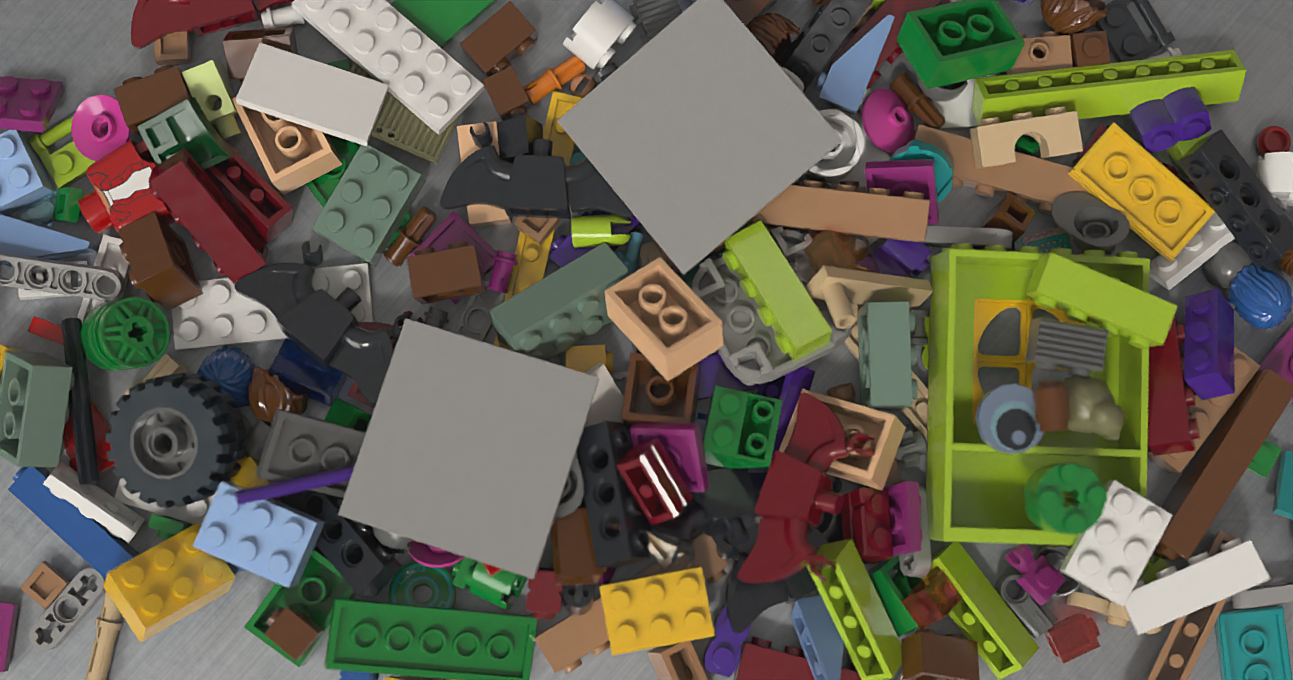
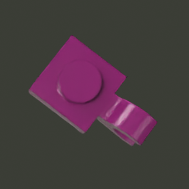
(1037, 576)

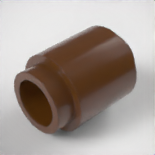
(1052, 406)

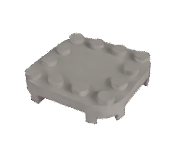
(747, 343)

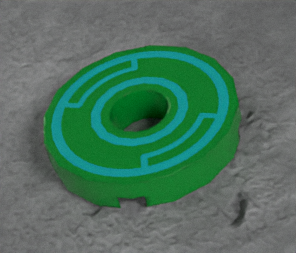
(416, 575)

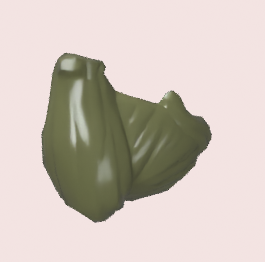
(1093, 407)

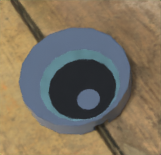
(1008, 419)

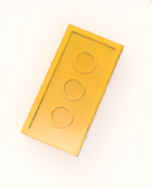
(1143, 190)

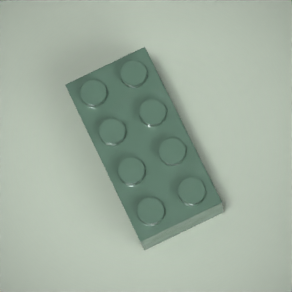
(560, 306)

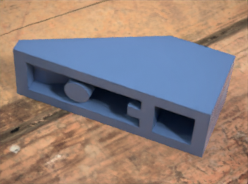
(851, 73)
(36, 241)
(818, 637)

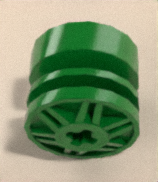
(107, 339)

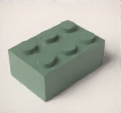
(369, 204)
(886, 355)
(33, 408)

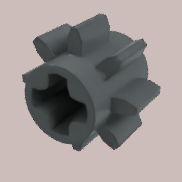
(911, 448)

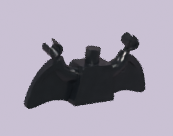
(530, 186)
(323, 324)
(722, 509)
(749, 600)

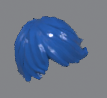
(1261, 297)
(230, 370)

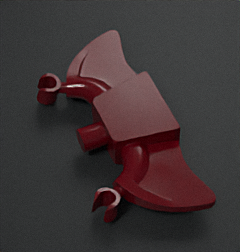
(162, 17)
(798, 493)

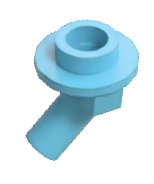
(631, 256)

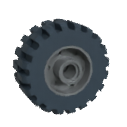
(175, 439)

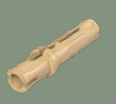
(103, 647)

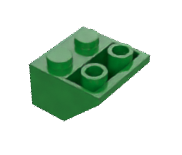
(740, 429)

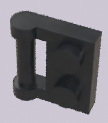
(1124, 34)

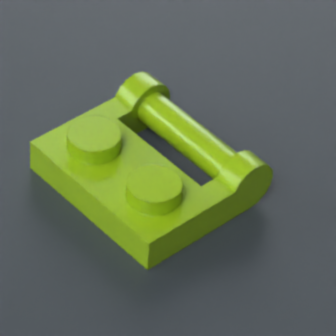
(65, 164)

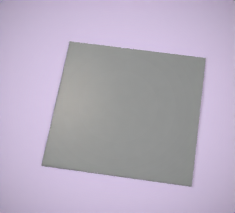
(699, 131)
(469, 447)

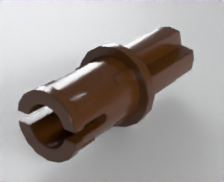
(917, 101)
(410, 236)

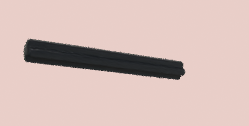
(80, 403)

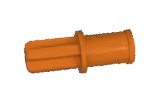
(554, 79)

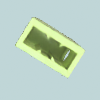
(207, 84)

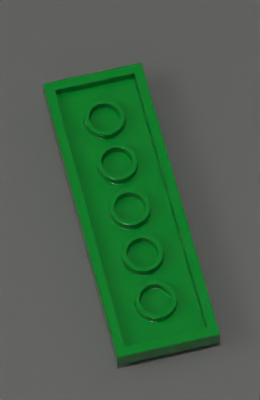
(429, 641)

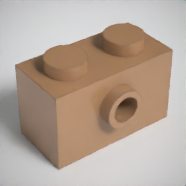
(1043, 53)
(677, 662)

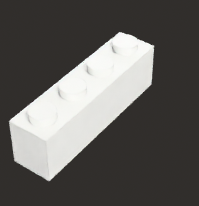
(1196, 586)

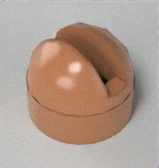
(577, 81)
(843, 392)

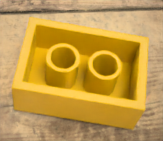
(167, 583)
(656, 610)

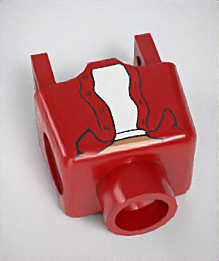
(122, 189)

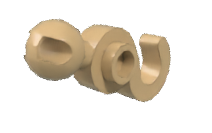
(1115, 614)

